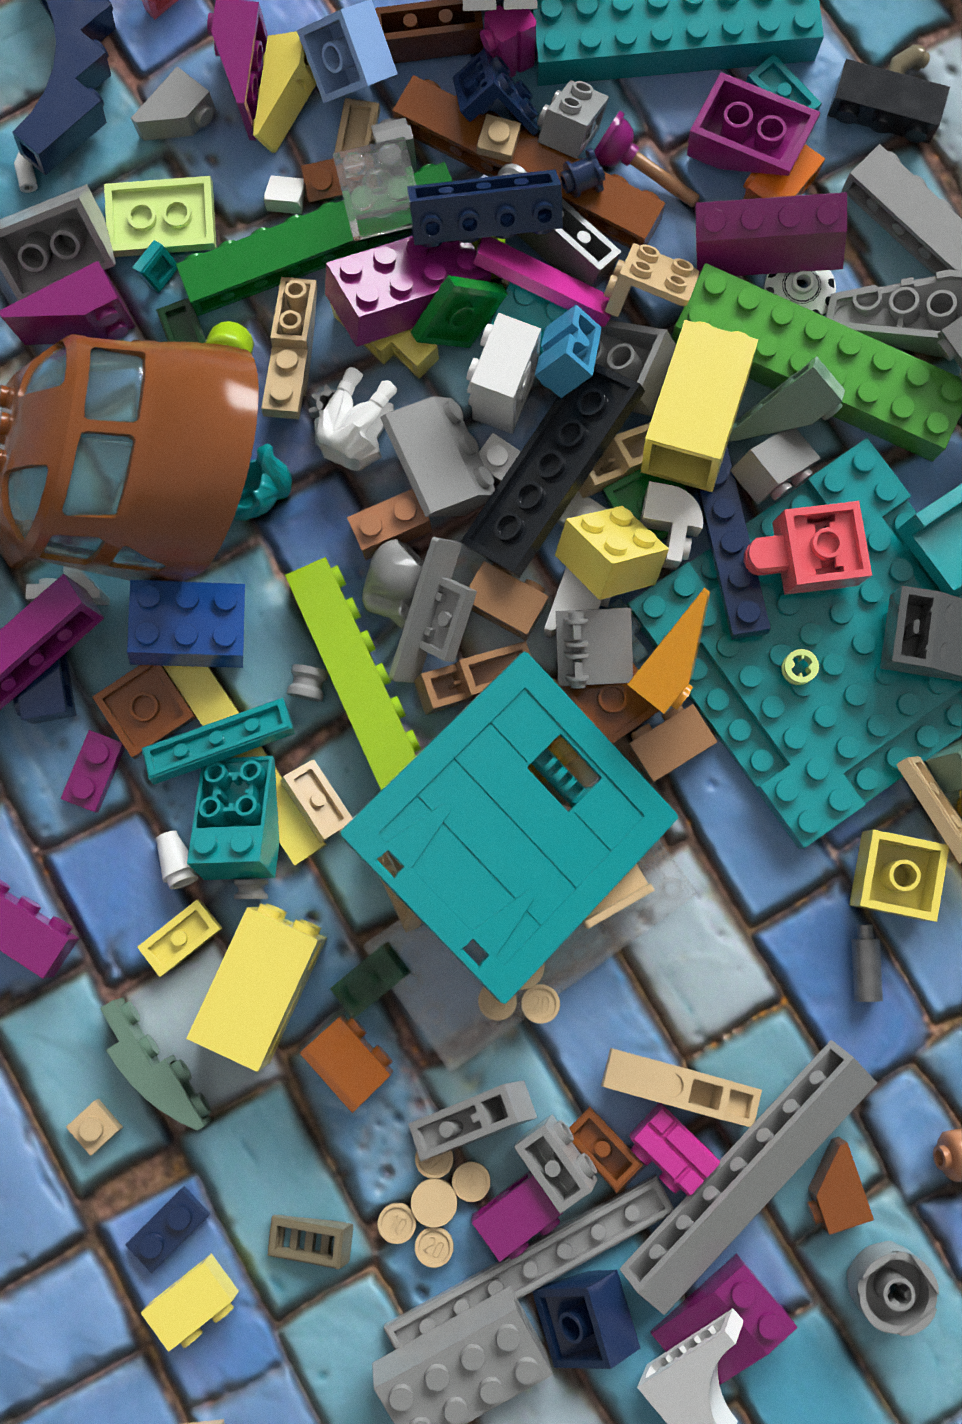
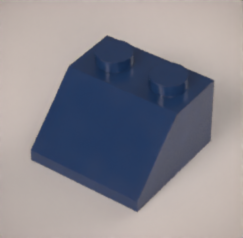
(587, 1320)

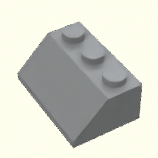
(53, 241)
(439, 457)

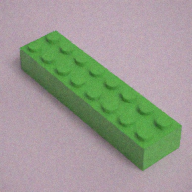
(883, 386)

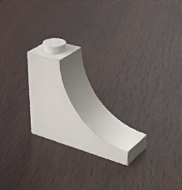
(685, 1378)

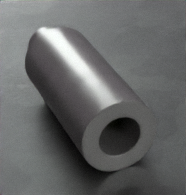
(866, 966)

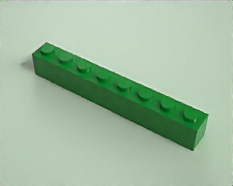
(286, 250)

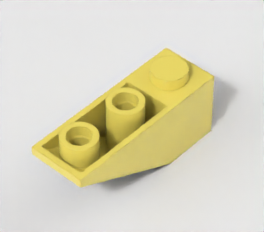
(283, 89)

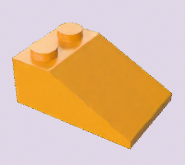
(668, 670)

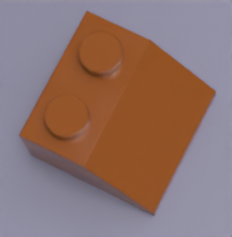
(348, 1061)

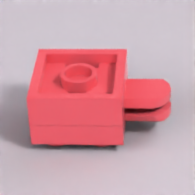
(814, 549)

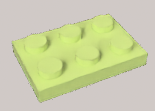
(166, 210)

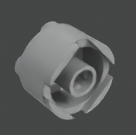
(915, 1298)

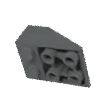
(923, 634)

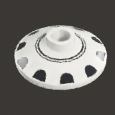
(814, 297)

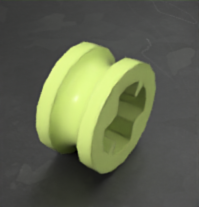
(811, 670)

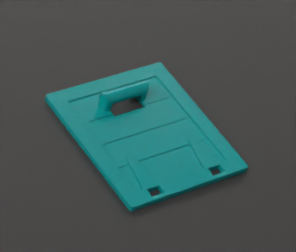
(491, 846)

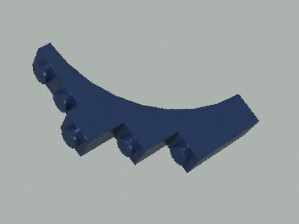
(70, 105)

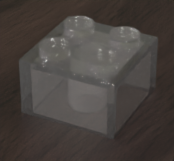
(375, 187)

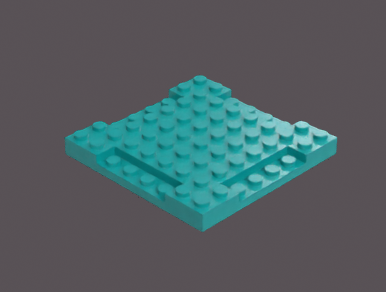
(837, 739)

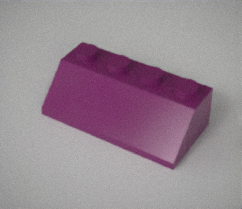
(772, 234)

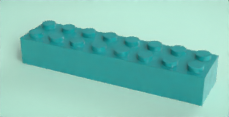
(669, 36)

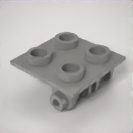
(594, 647)

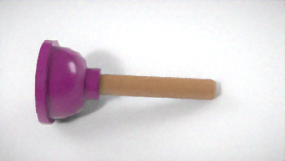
(619, 147)

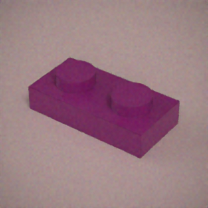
(93, 771)

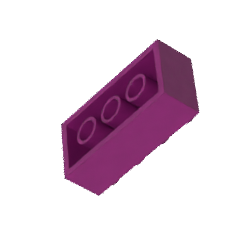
(392, 285)

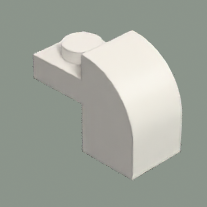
(675, 512)

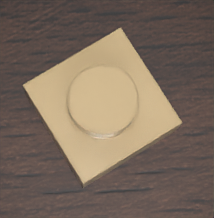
(498, 138)
(94, 1127)

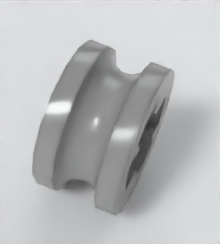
(251, 889)

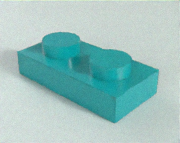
(778, 79)

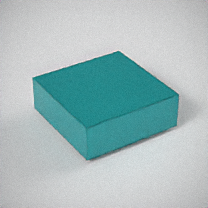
(155, 266)

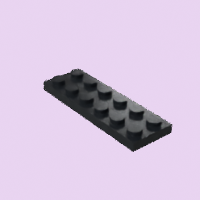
(551, 469)

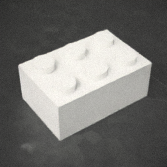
(503, 372)

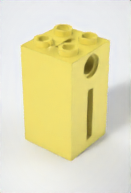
(698, 405)
(257, 986)

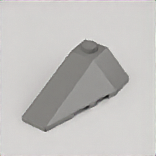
(902, 313)

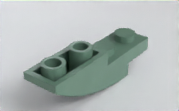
(160, 1083)

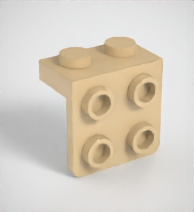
(651, 273)

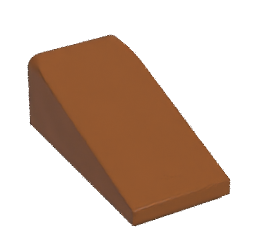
(606, 1150)

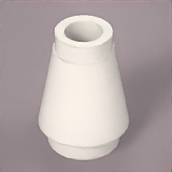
(173, 861)

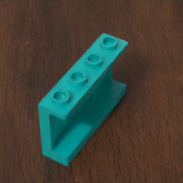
(937, 540)

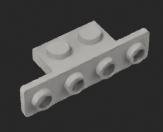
(435, 615)

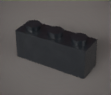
(888, 101)

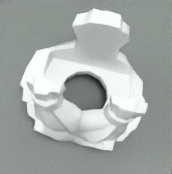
(351, 433)

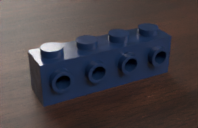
(485, 208)

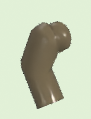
(912, 57)

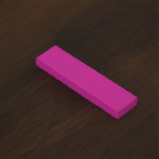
(541, 279)

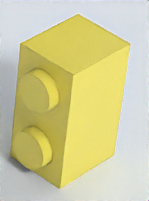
(191, 1302)

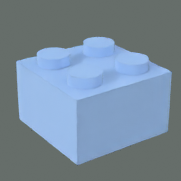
(347, 50)

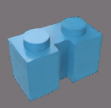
(568, 351)

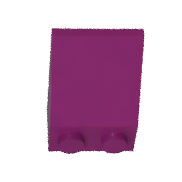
(240, 44)
(749, 129)
(76, 304)
(730, 1287)

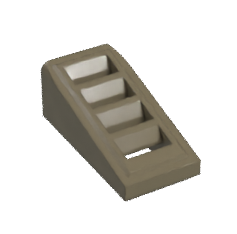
(328, 1228)

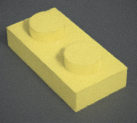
(179, 938)

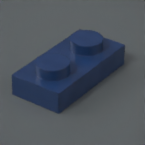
(167, 1229)

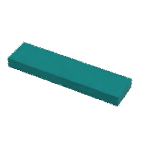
(217, 741)

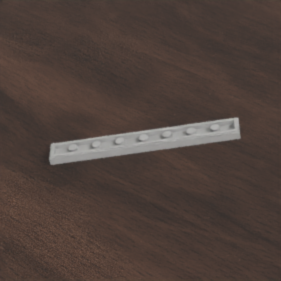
(542, 1260)

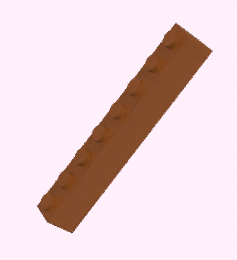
(436, 120)

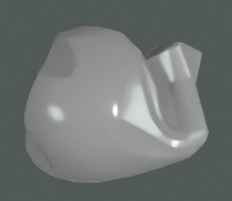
(392, 581)

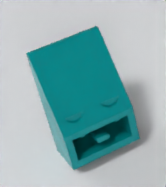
(236, 820)

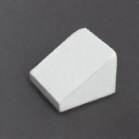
(285, 194)

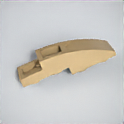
(291, 348)
(681, 1088)

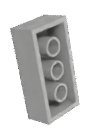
(463, 1365)

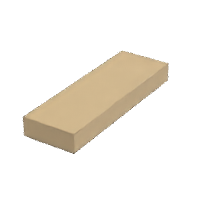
(934, 802)

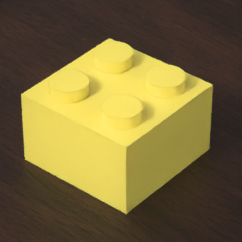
(611, 552)
(899, 875)

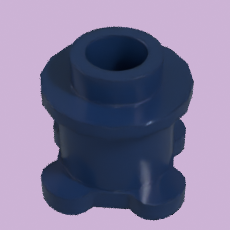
(582, 175)

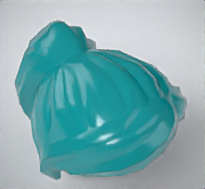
(265, 483)

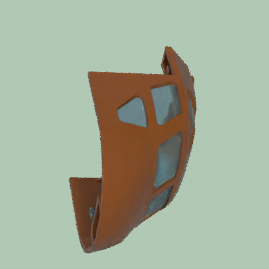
(125, 455)

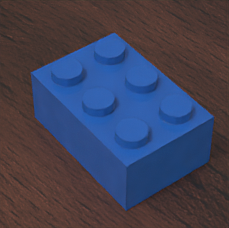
(186, 624)

